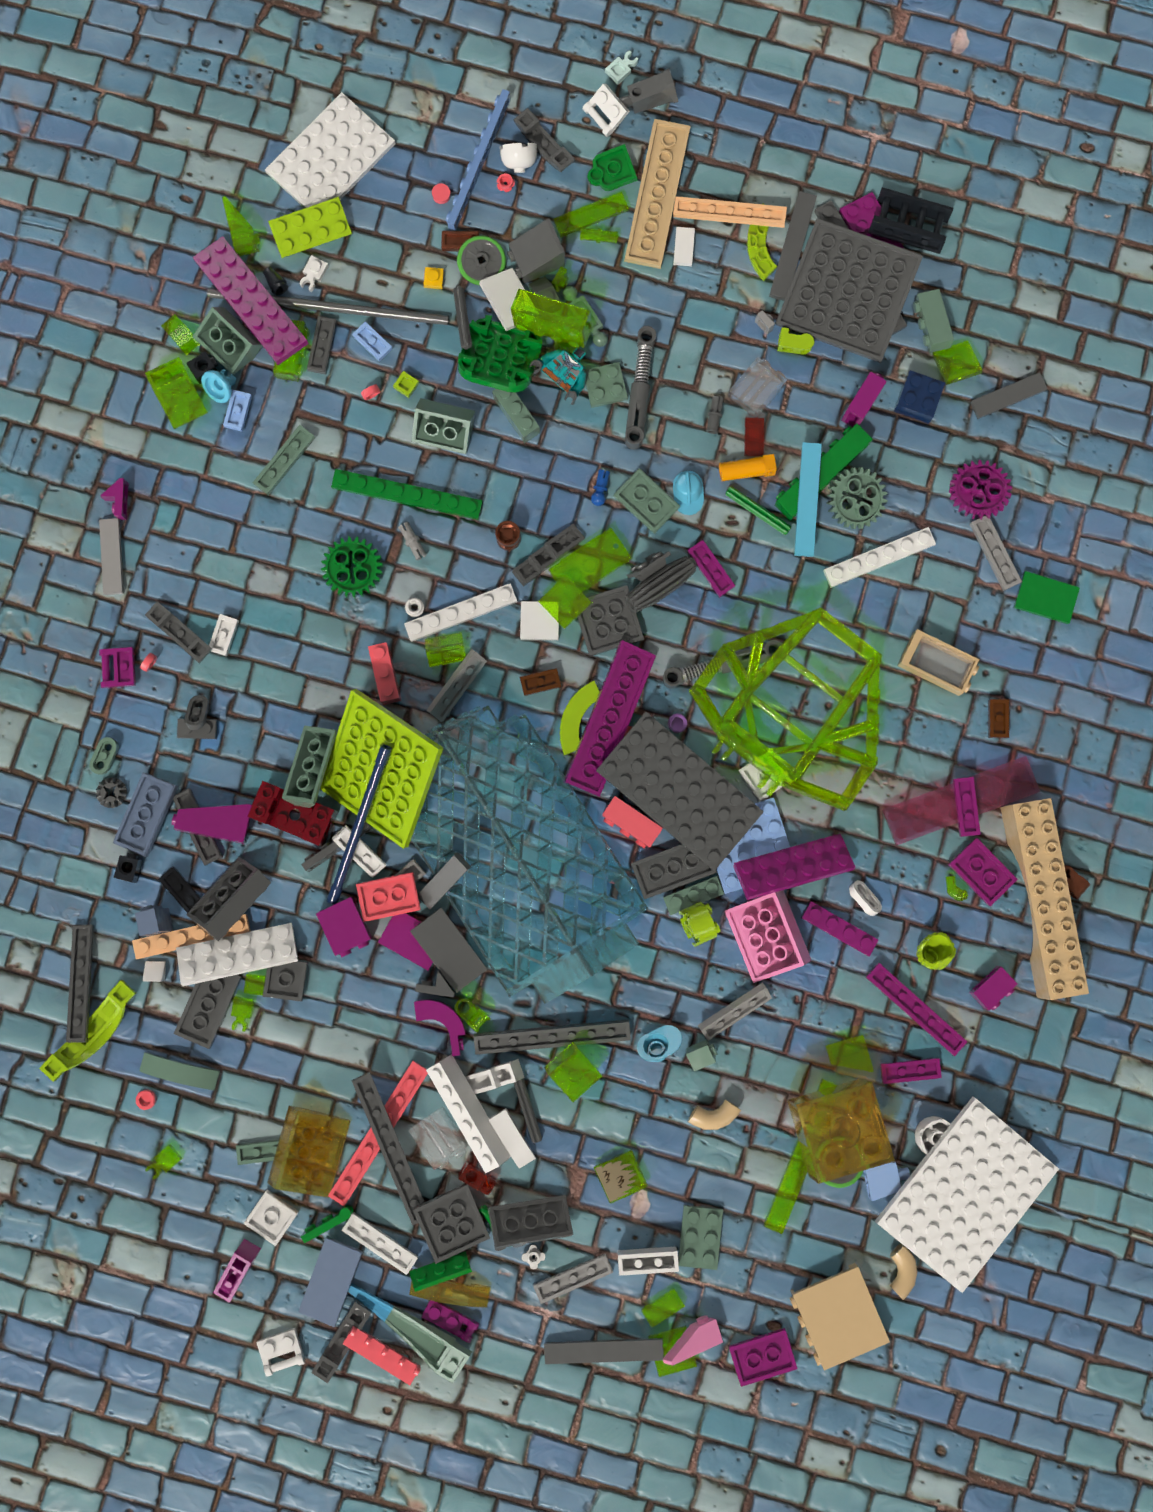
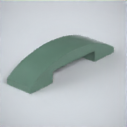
(179, 1072)

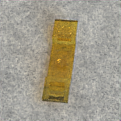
(455, 1294)

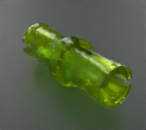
(599, 235)

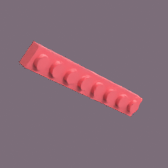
(369, 1146)

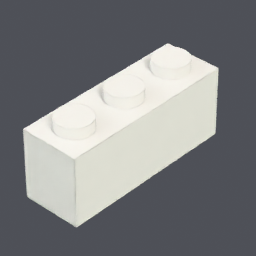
(648, 1261)

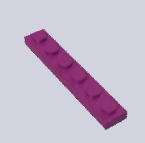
(916, 1009)

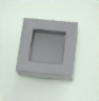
(765, 322)

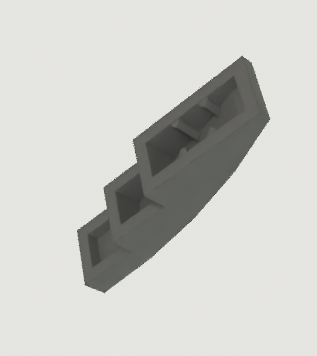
(548, 555)

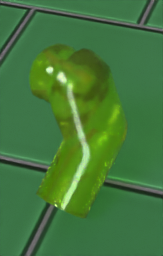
(954, 891)

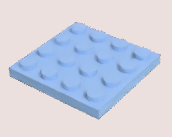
(762, 838)

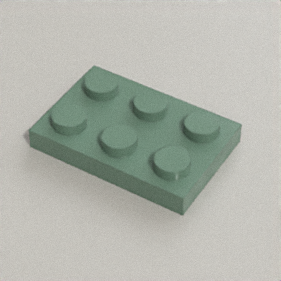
(700, 1237)

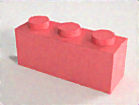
(384, 673)
(631, 822)

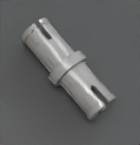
(412, 541)

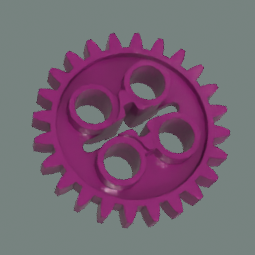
(994, 482)

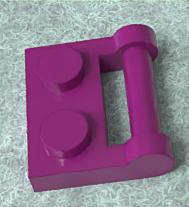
(123, 667)

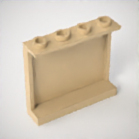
(839, 1318)

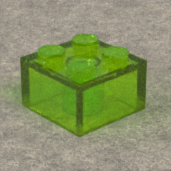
(573, 1072)

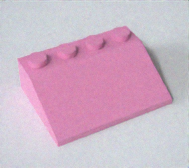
(768, 936)

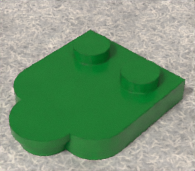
(612, 169)

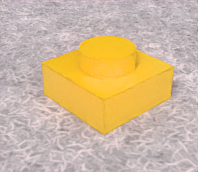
(433, 278)

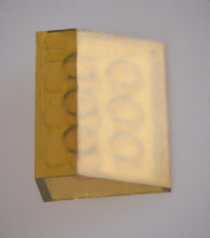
(308, 1152)

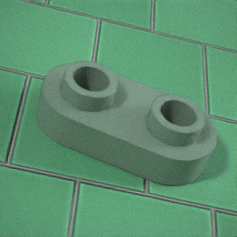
(102, 755)

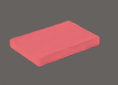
(388, 897)

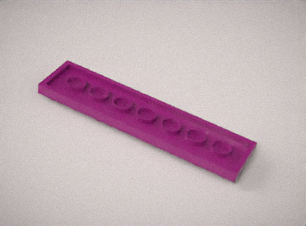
(250, 300)
(610, 716)

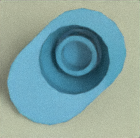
(688, 492)
(659, 1043)

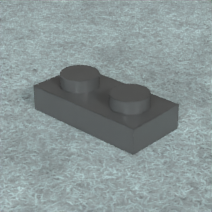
(208, 731)

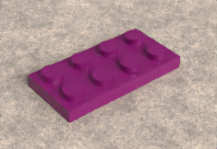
(860, 214)

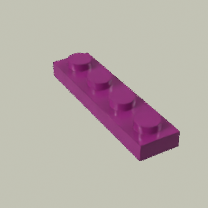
(839, 929)

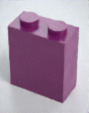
(864, 399)
(344, 927)

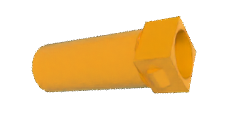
(748, 468)

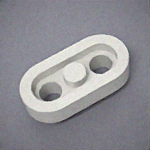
(865, 898)

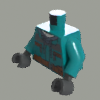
(564, 370)

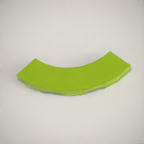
(758, 251)
(573, 714)

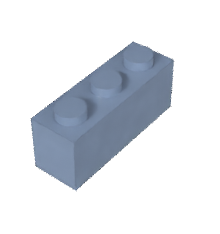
(153, 920)

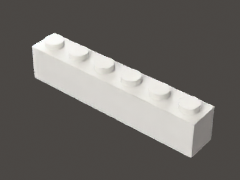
(468, 1113)

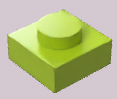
(406, 384)

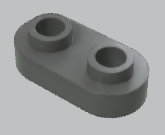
(196, 717)

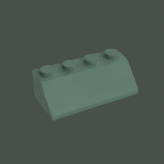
(309, 766)

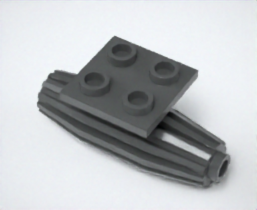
(658, 579)

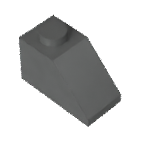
(543, 287)

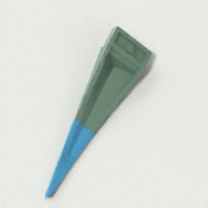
(430, 1343)

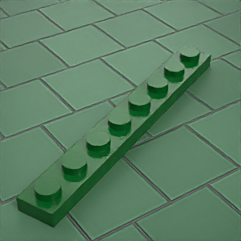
(407, 494)

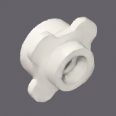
(539, 1256)

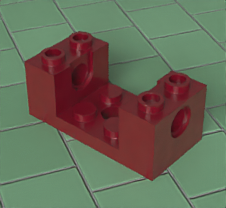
(272, 810)

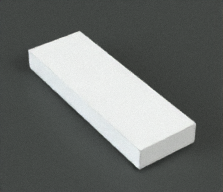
(363, 855)

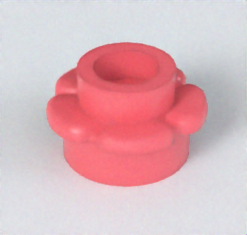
(505, 178)

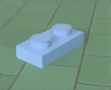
(372, 341)
(237, 410)

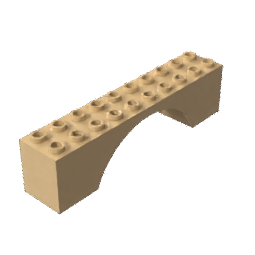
(1056, 948)

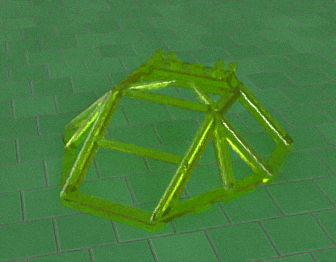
(767, 759)

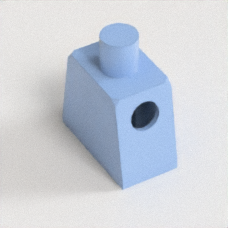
(884, 1180)

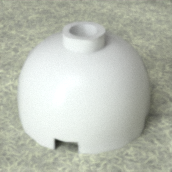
(518, 156)
(929, 1132)

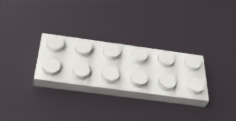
(236, 954)

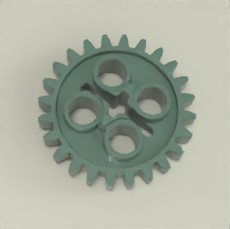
(863, 481)

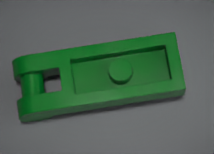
(327, 1223)

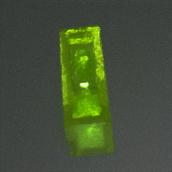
(242, 234)

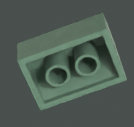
(227, 339)
(442, 425)

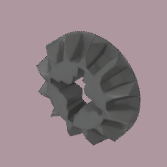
(120, 792)

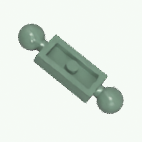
(599, 338)

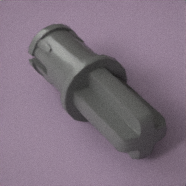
(715, 415)

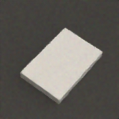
(501, 292)

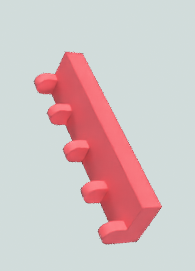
(382, 1355)

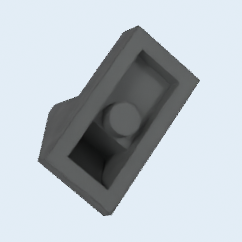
(442, 987)

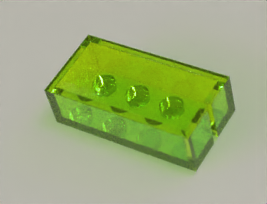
(551, 318)

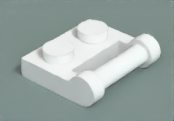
(610, 105)
(278, 1345)

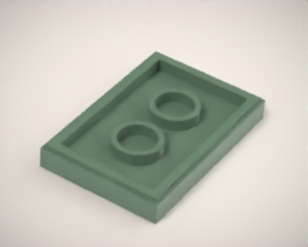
(646, 501)

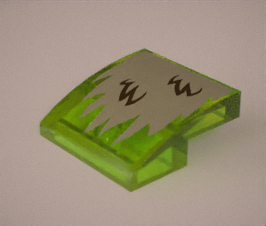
(620, 1176)

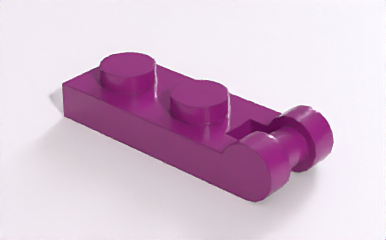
(450, 1320)

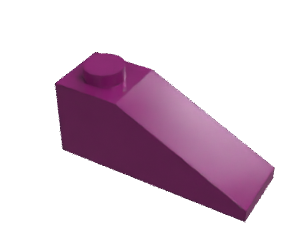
(236, 1270)

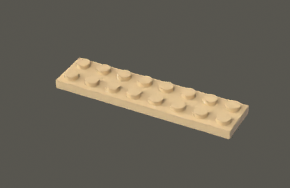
(657, 193)

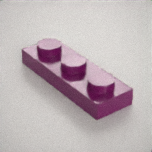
(711, 568)
(966, 806)
(910, 1070)

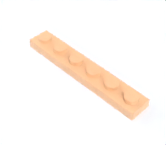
(730, 212)
(171, 940)

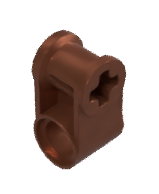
(1076, 883)

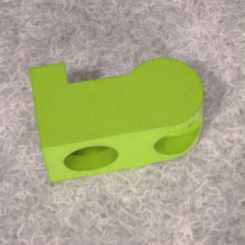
(794, 343)

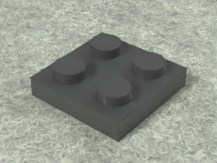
(286, 981)

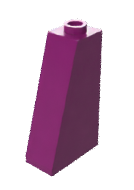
(217, 822)

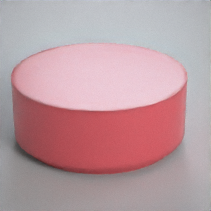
(441, 193)
(370, 392)
(148, 662)
(146, 1099)

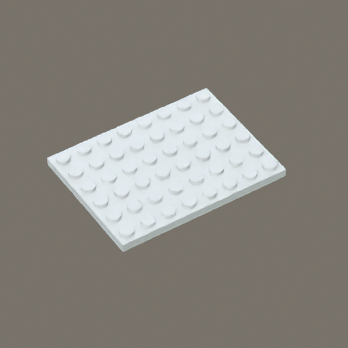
(967, 1194)

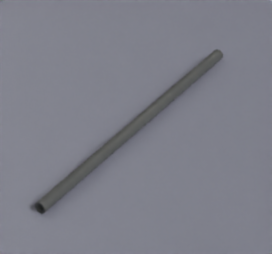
(351, 309)

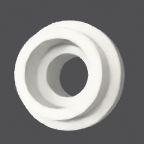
(414, 601)

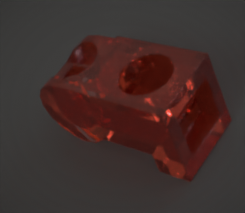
(476, 1178)

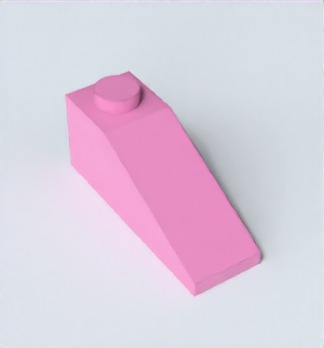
(696, 1339)

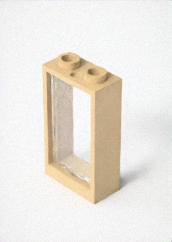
(939, 663)

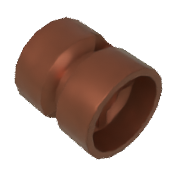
(508, 535)

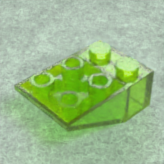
(176, 392)

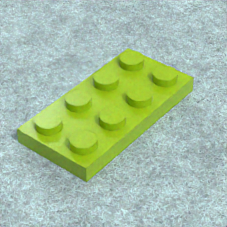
(310, 227)

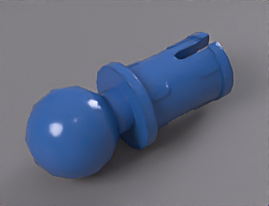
(598, 497)

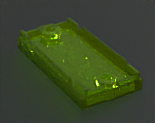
(592, 561)

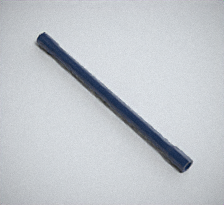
(380, 763)

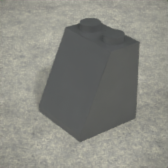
(537, 252)

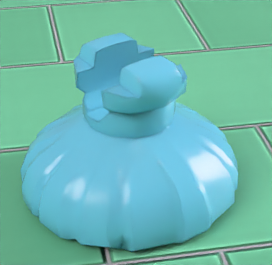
(218, 385)

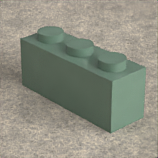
(933, 320)
(517, 414)

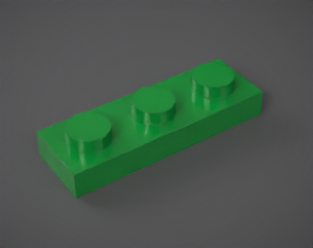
(443, 1271)

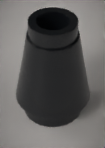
(275, 281)

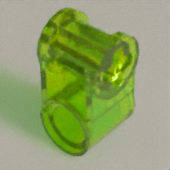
(472, 1015)

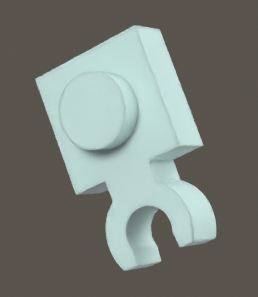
(619, 68)

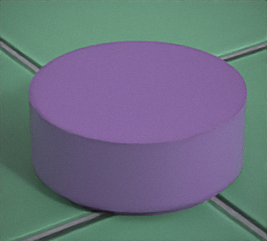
(677, 723)

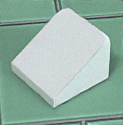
(154, 971)

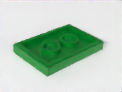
(1046, 597)

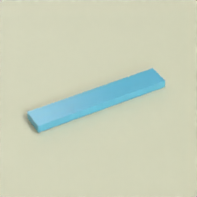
(807, 499)

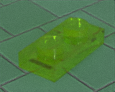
(663, 1307)

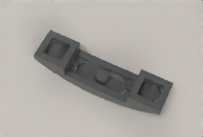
(546, 145)
(178, 632)
(336, 1350)

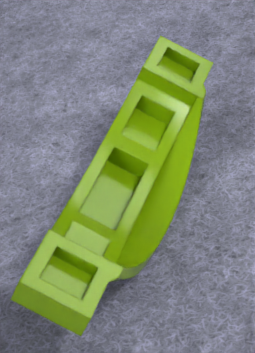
(100, 1029)

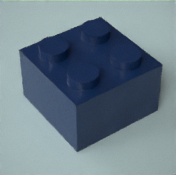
(919, 397)

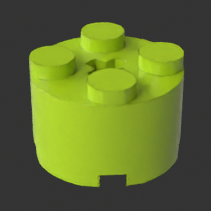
(699, 923)

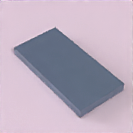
(145, 814)
(330, 1281)

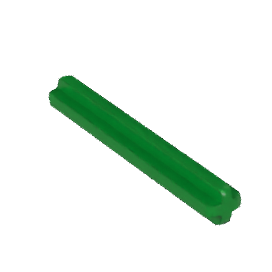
(758, 510)

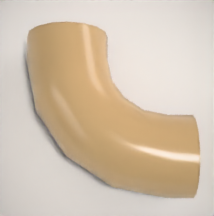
(715, 1118)
(906, 1272)

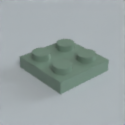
(605, 385)

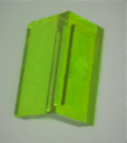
(445, 649)

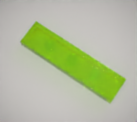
(591, 214)

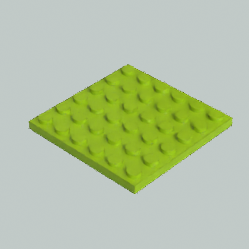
(404, 777)

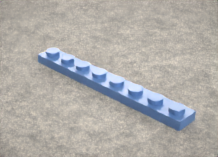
(474, 167)

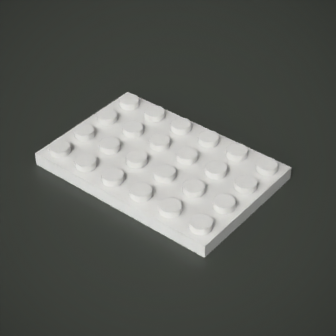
(330, 154)

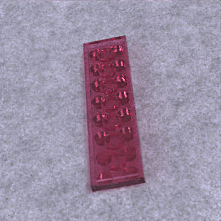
(938, 807)

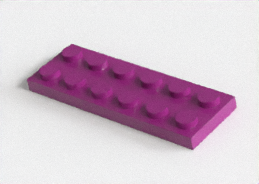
(793, 866)

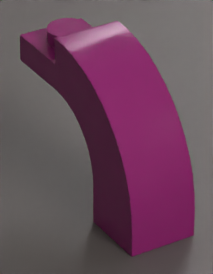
(442, 1012)

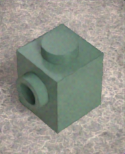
(701, 1054)

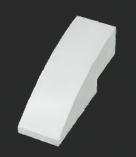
(495, 1076)
(512, 1138)

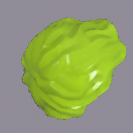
(936, 951)

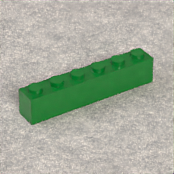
(832, 463)

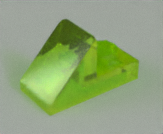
(180, 334)

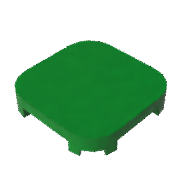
(499, 356)

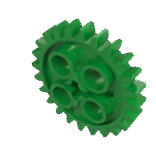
(335, 569)

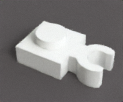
(314, 271)

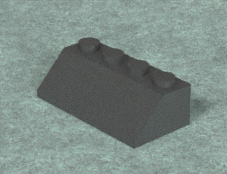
(228, 898)

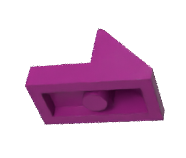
(119, 493)

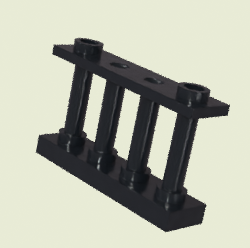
(909, 234)

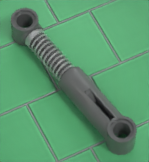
(640, 389)
(685, 674)

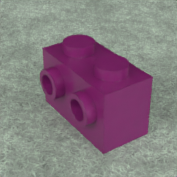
(993, 988)

